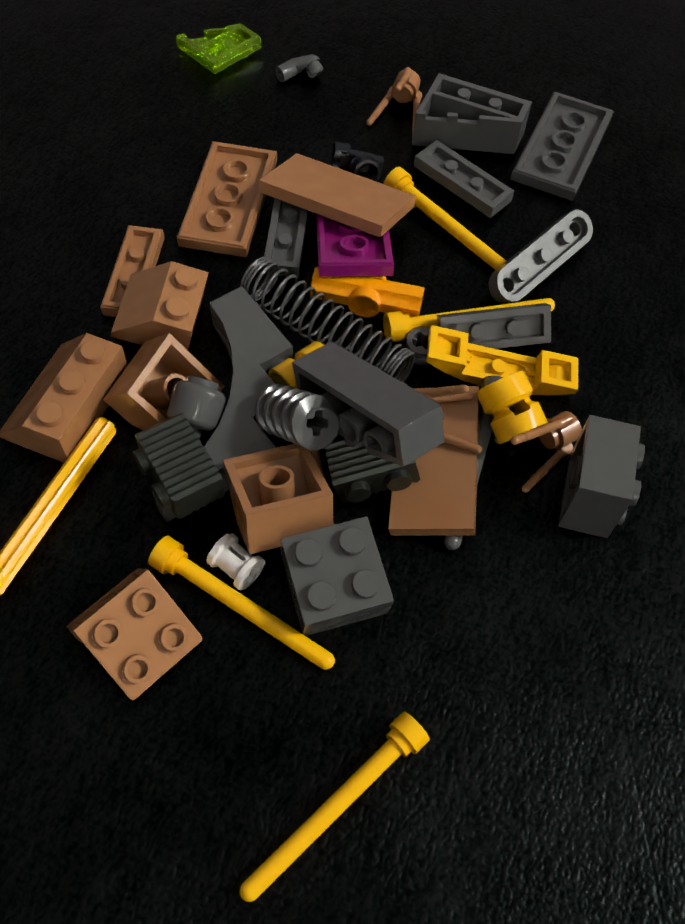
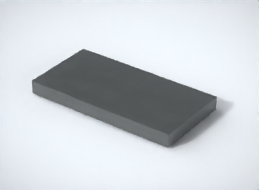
(562, 146)

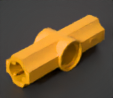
(369, 294)

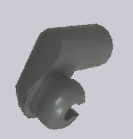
(297, 65)

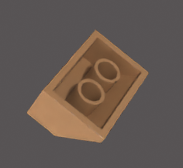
(66, 397)

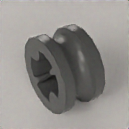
(420, 336)

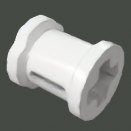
(235, 561)

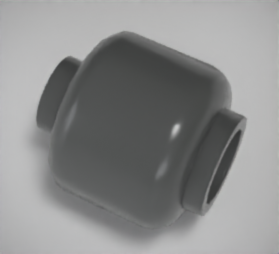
(199, 403)

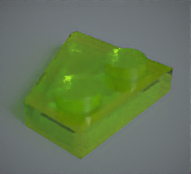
(220, 46)

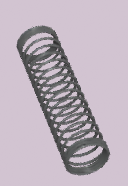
(401, 355)

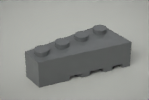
(372, 405)

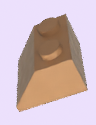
(160, 303)
(148, 381)
(277, 495)

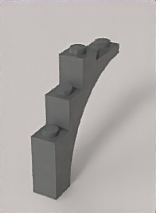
(253, 349)

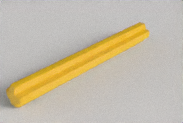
(53, 499)

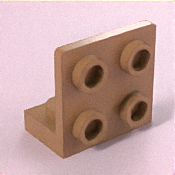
(136, 632)

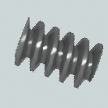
(297, 416)

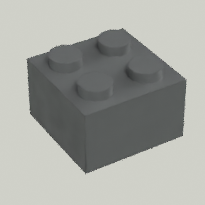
(601, 477)
(335, 576)

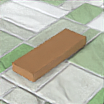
(138, 252)

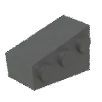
(470, 117)

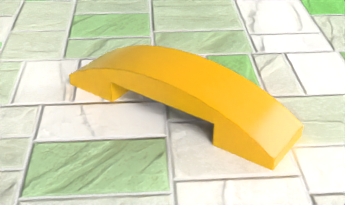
(453, 355)

